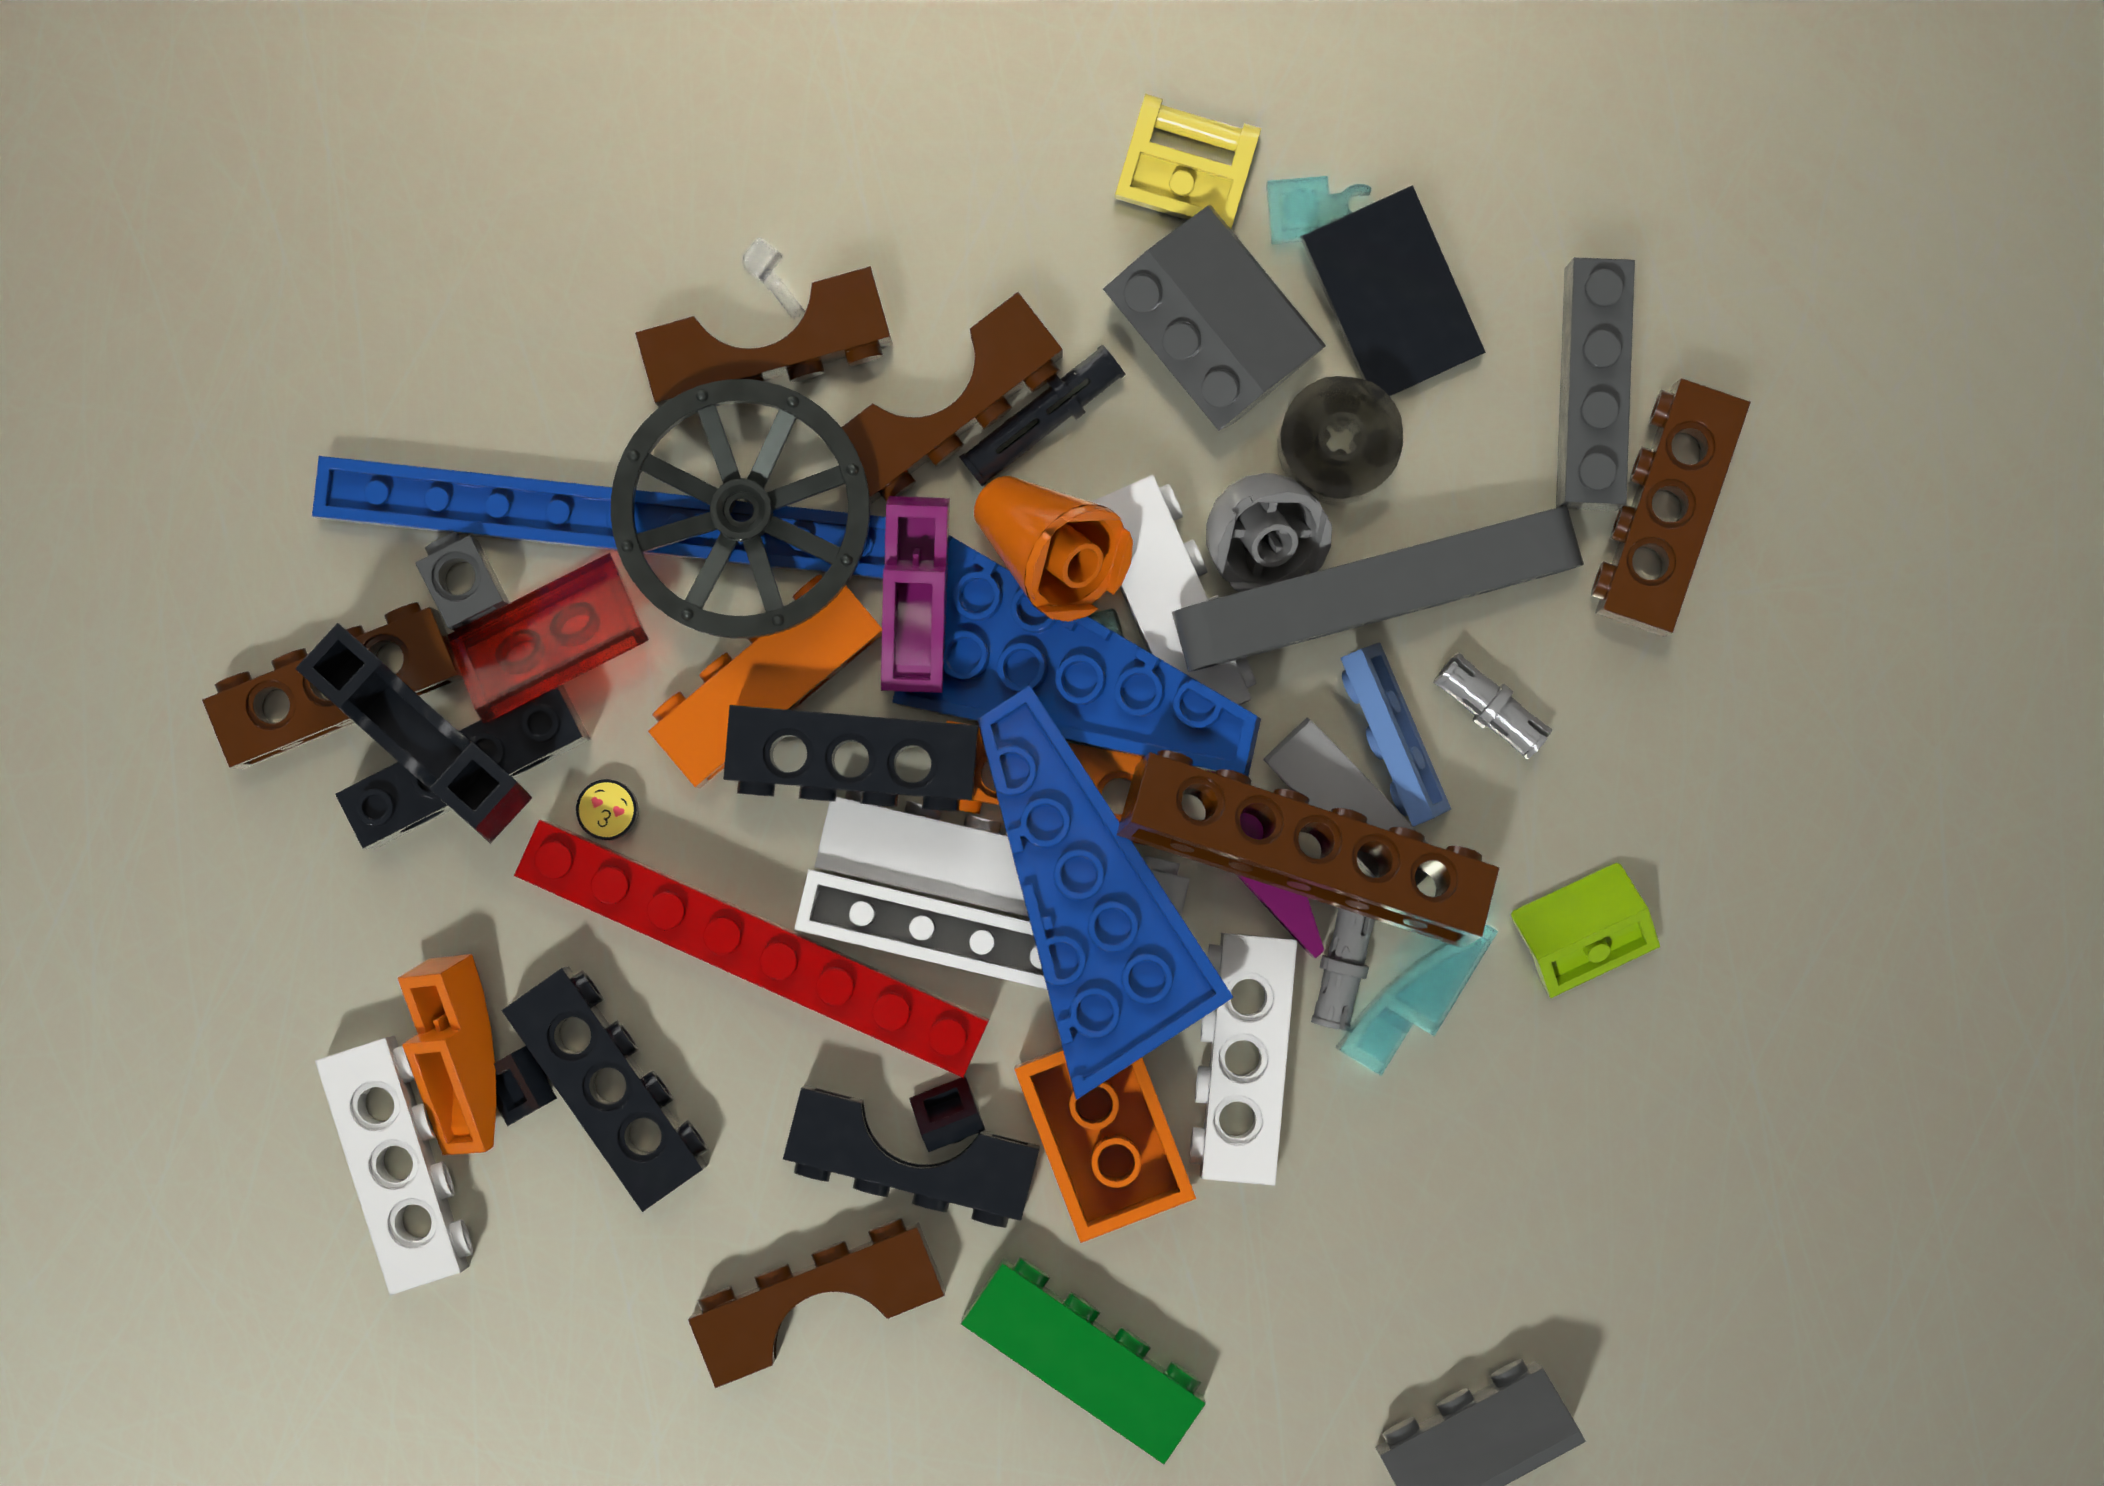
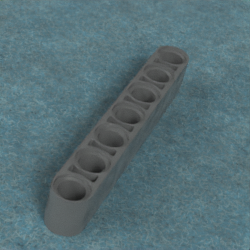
(1377, 588)

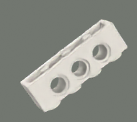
(1254, 1154)
(402, 1257)

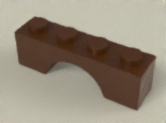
(839, 323)
(1010, 353)
(742, 1330)

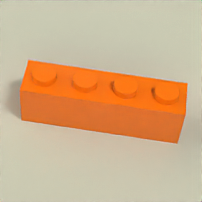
(769, 673)

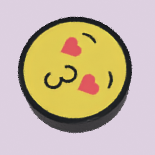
(607, 809)

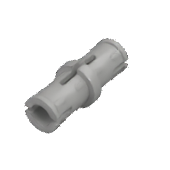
(1493, 706)
(1343, 970)

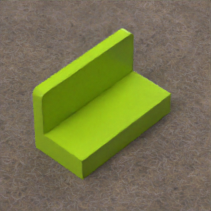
(1586, 929)

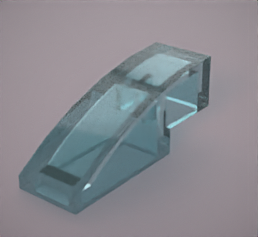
(1416, 997)

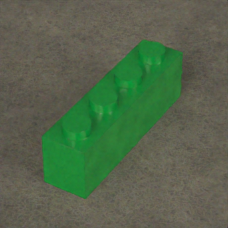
(1084, 1359)

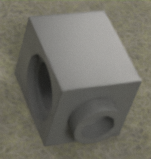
(485, 593)

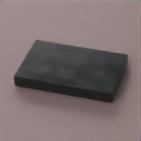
(1393, 292)

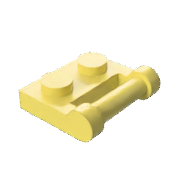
(1178, 180)

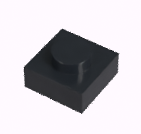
(521, 1086)
(947, 1114)

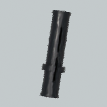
(1101, 372)

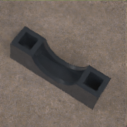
(414, 733)
(835, 1137)

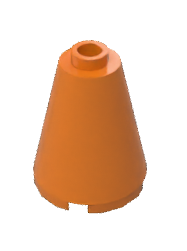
(1055, 545)

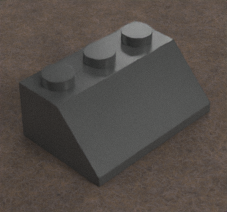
(1214, 317)
(1484, 1435)

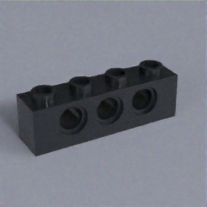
(757, 730)
(518, 741)
(538, 1022)

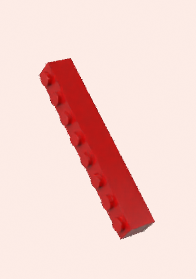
(751, 947)

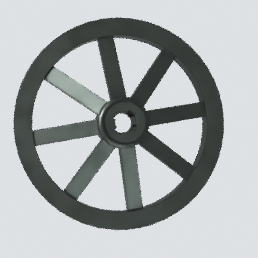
(703, 401)

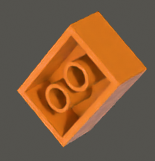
(1107, 1146)

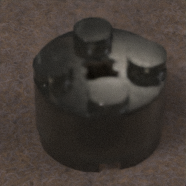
(1342, 405)

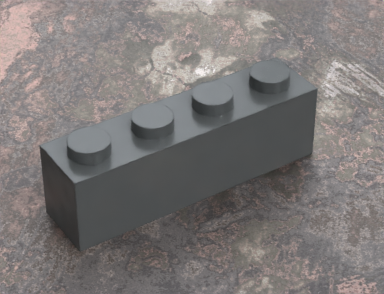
(1595, 384)

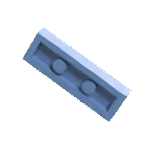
(1394, 734)

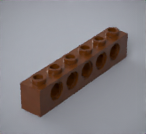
(1157, 819)

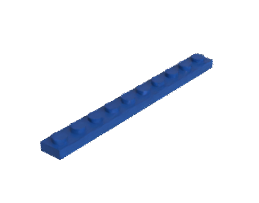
(554, 512)

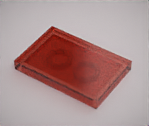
(547, 638)

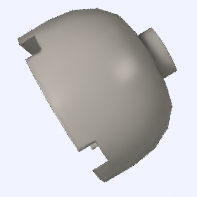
(1267, 531)

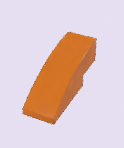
(452, 1052)

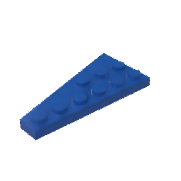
(1083, 673)
(1104, 930)

